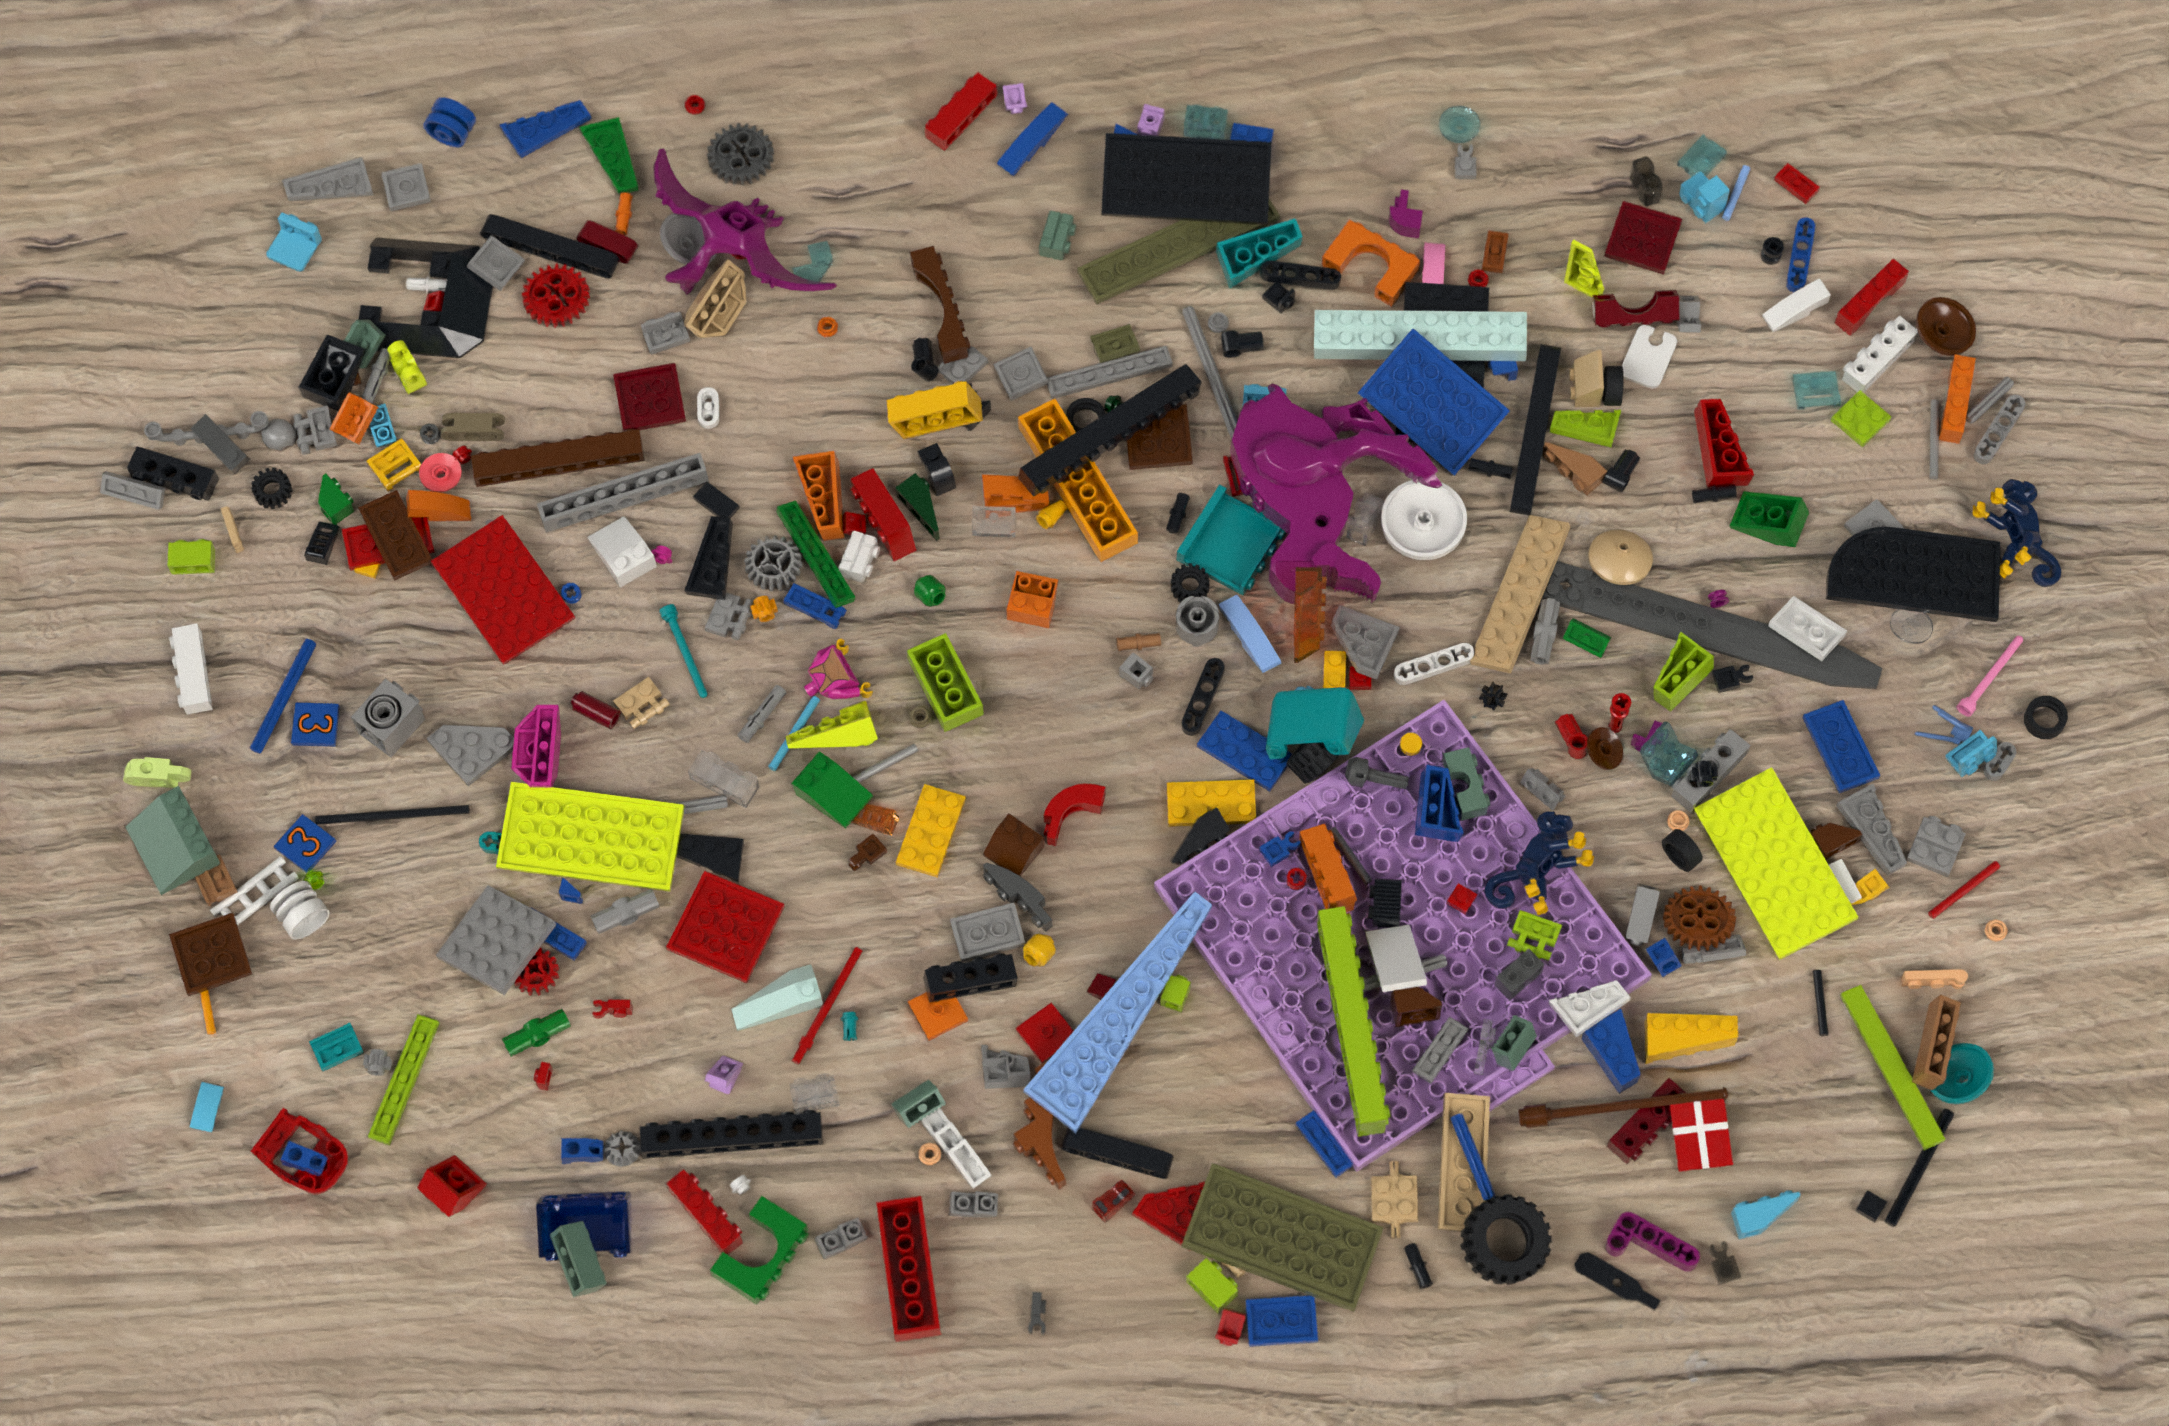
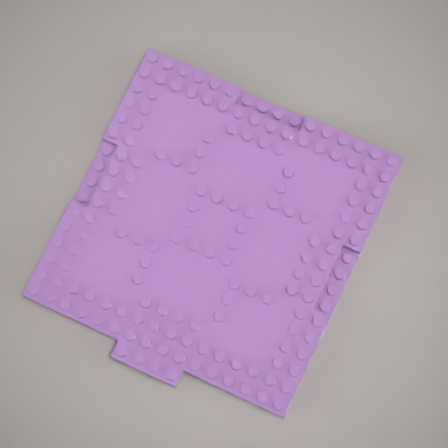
(1271, 959)

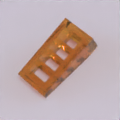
(886, 822)

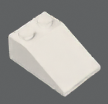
(622, 551)

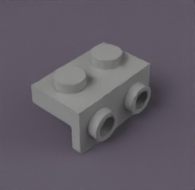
(665, 332)

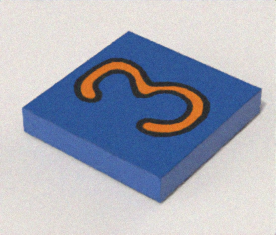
(315, 724)
(304, 843)

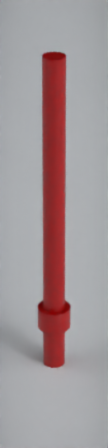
(807, 1041)

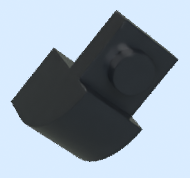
(938, 469)

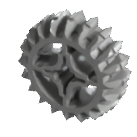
(761, 573)

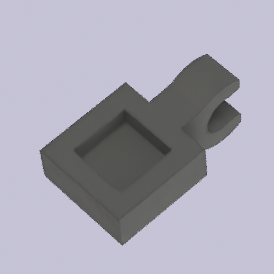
(1038, 1307)

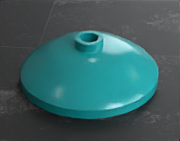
(1970, 1064)

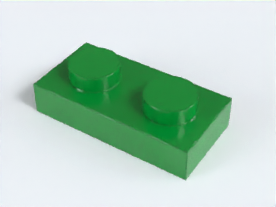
(1587, 638)

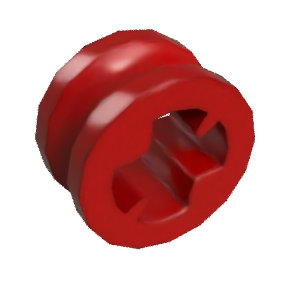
(1296, 871)

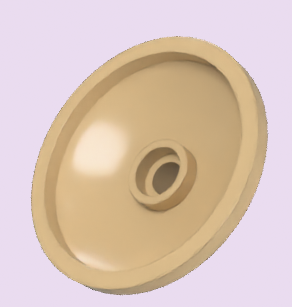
(1620, 565)

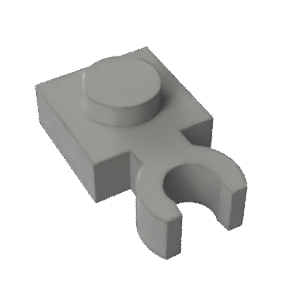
(1465, 164)

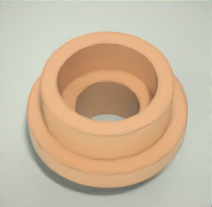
(1998, 925)
(927, 1148)

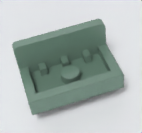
(367, 336)

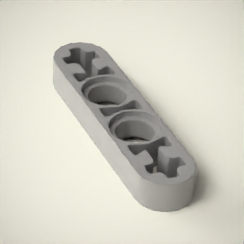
(1997, 428)

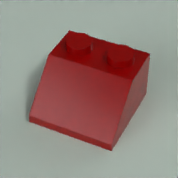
(451, 1185)

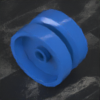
(449, 122)

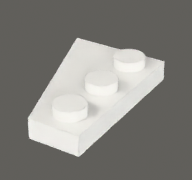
(1589, 1007)

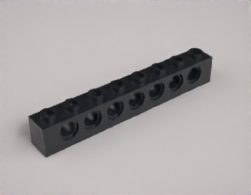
(742, 1141)

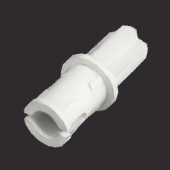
(426, 284)

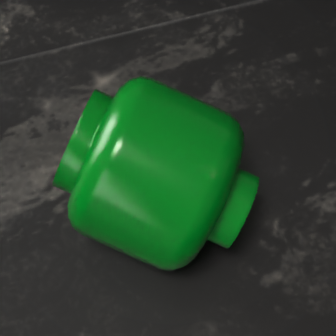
(929, 590)

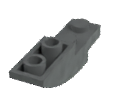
(1014, 888)

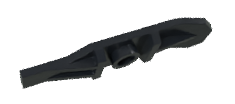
(1605, 1274)

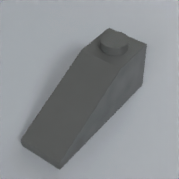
(220, 444)

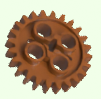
(1699, 918)

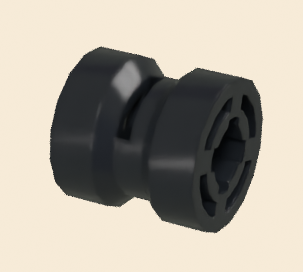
(1769, 254)

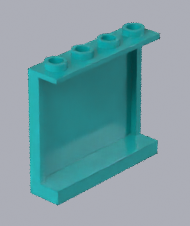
(1230, 542)

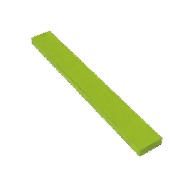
(1892, 1067)

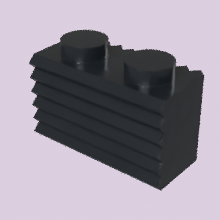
(1386, 902)

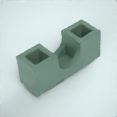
(1463, 766)

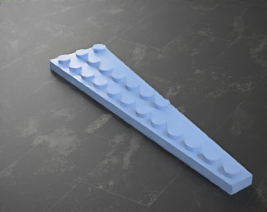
(1087, 1059)

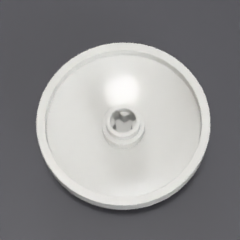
(1423, 520)

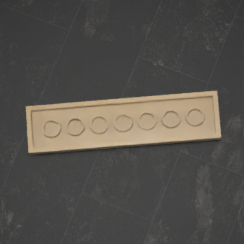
(1520, 593)

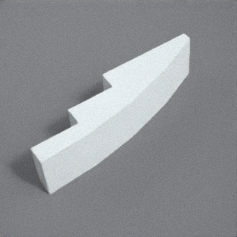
(956, 1148)

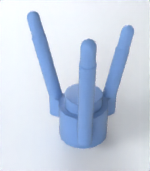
(1960, 730)

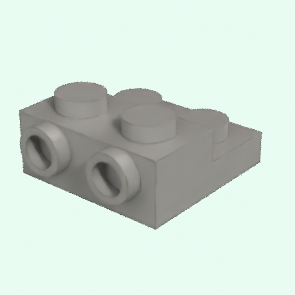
(1936, 845)

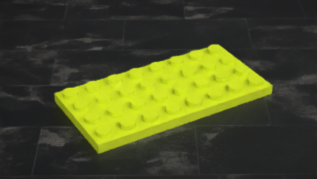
(590, 836)
(1776, 863)

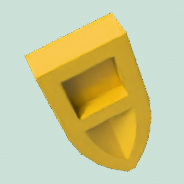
(1870, 886)

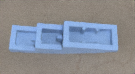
(1249, 633)

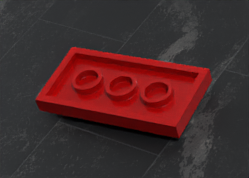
(363, 551)

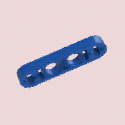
(1802, 255)

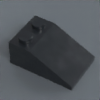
(332, 372)

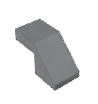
(1689, 314)

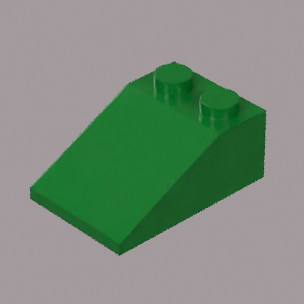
(1771, 517)
(831, 790)

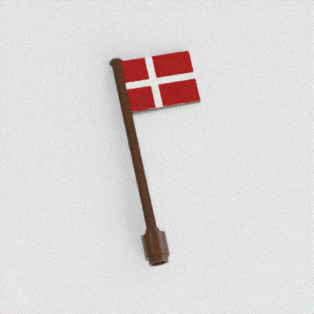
(1697, 1123)

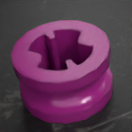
(1718, 598)

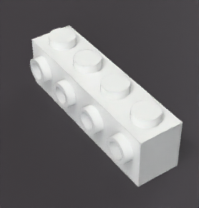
(1880, 354)
(191, 669)

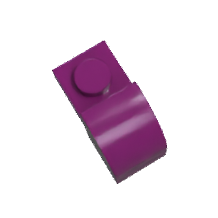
(1404, 220)

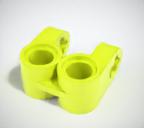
(406, 367)

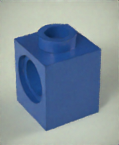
(1663, 957)

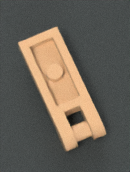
(1934, 978)

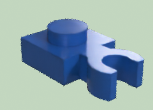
(1277, 850)

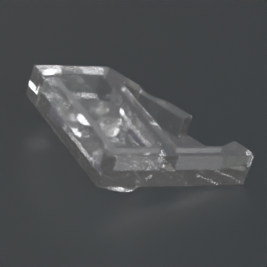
(1486, 1041)

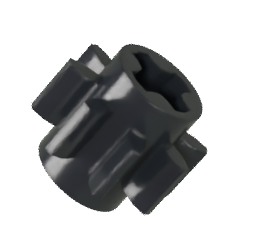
(1488, 693)
(1704, 773)

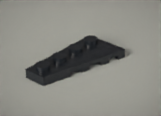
(712, 561)

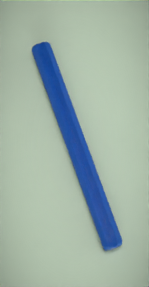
(283, 696)

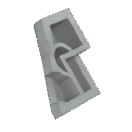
(1004, 1069)

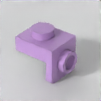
(1014, 98)

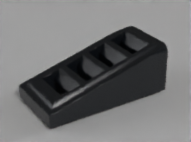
(321, 558)

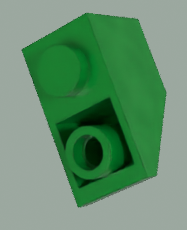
(333, 502)

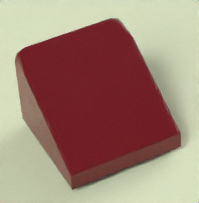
(1101, 985)

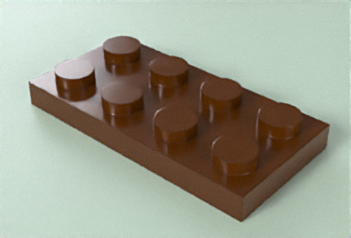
(395, 535)

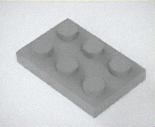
(987, 932)

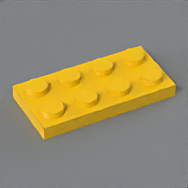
(1192, 799)
(930, 830)

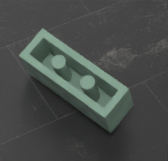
(578, 1259)

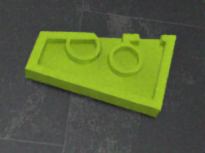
(1588, 427)

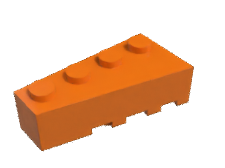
(823, 490)
(1327, 868)

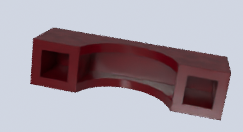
(1661, 307)

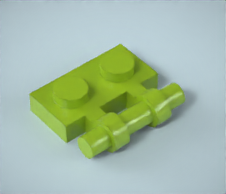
(1537, 929)

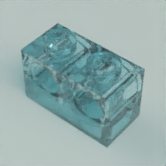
(1204, 127)

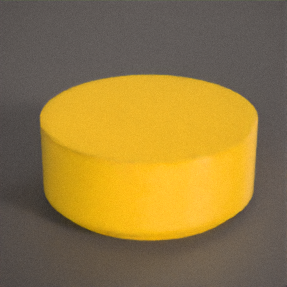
(1410, 744)

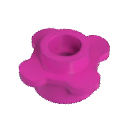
(662, 554)

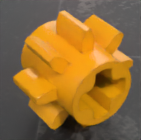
(764, 608)

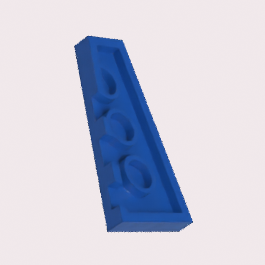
(535, 132)

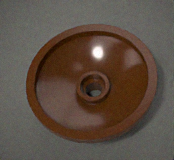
(1950, 319)

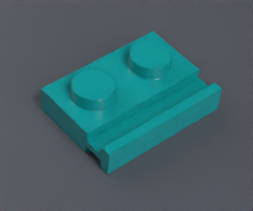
(336, 1047)

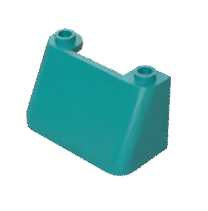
(1313, 717)

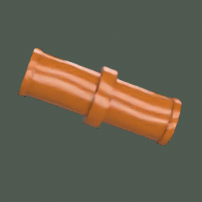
(623, 213)

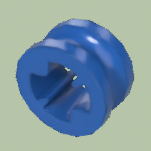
(567, 587)

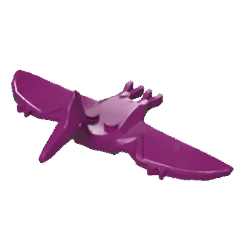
(726, 230)

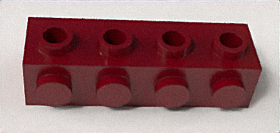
(1643, 1126)

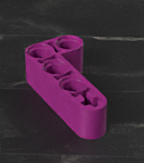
(1653, 1246)

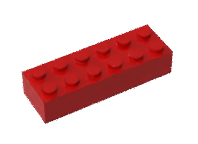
(908, 1268)

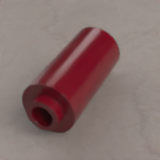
(595, 709)

